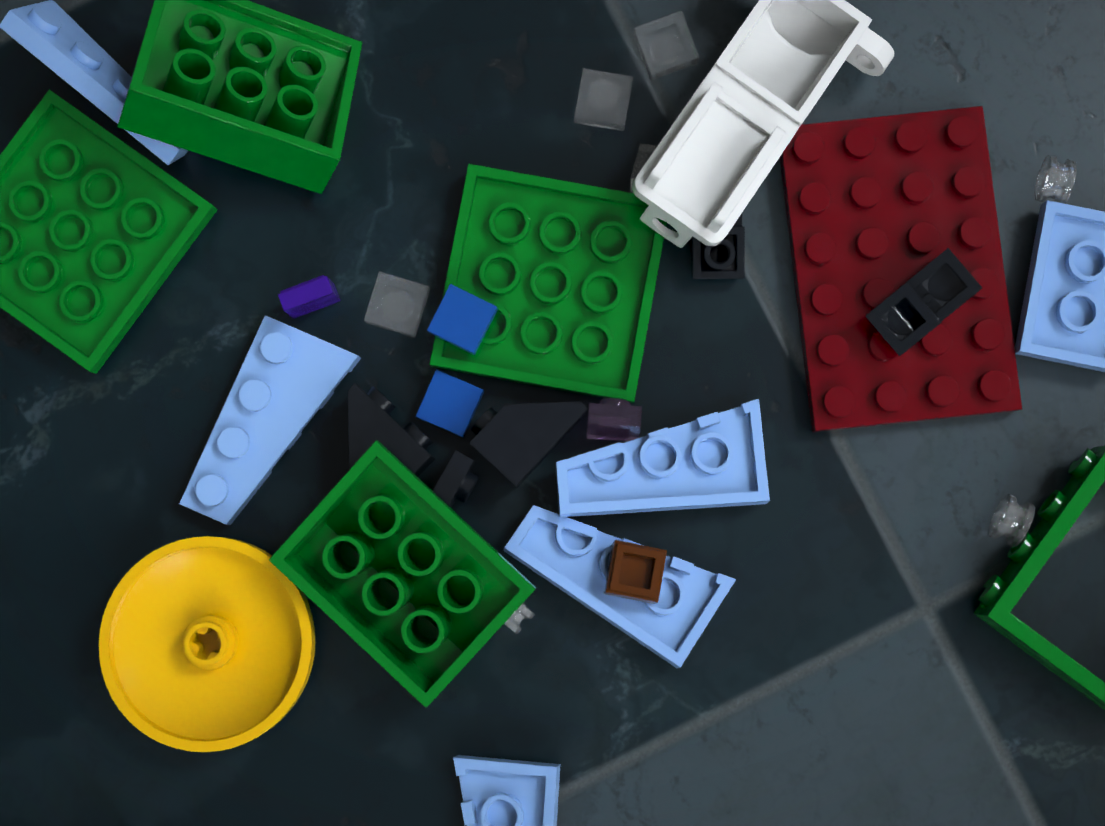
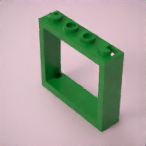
(1027, 559)

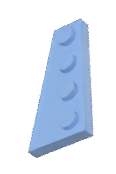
(79, 61)
(269, 405)
(677, 468)
(577, 562)
(507, 791)

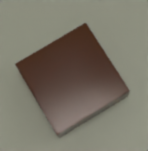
(635, 572)

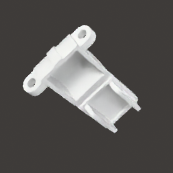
(750, 113)

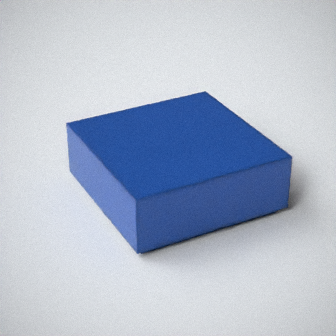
(462, 319)
(450, 403)

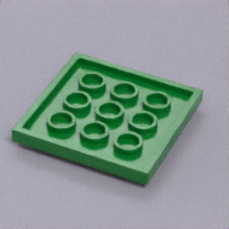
(86, 231)
(567, 281)

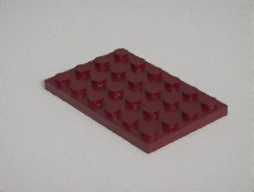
(863, 218)

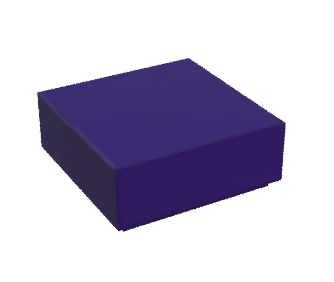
(309, 296)

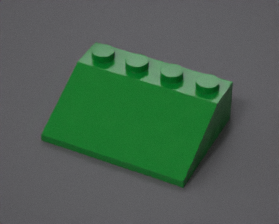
(244, 88)
(402, 573)

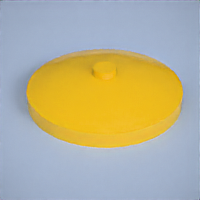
(206, 644)

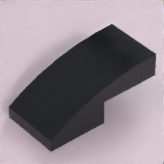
(923, 302)

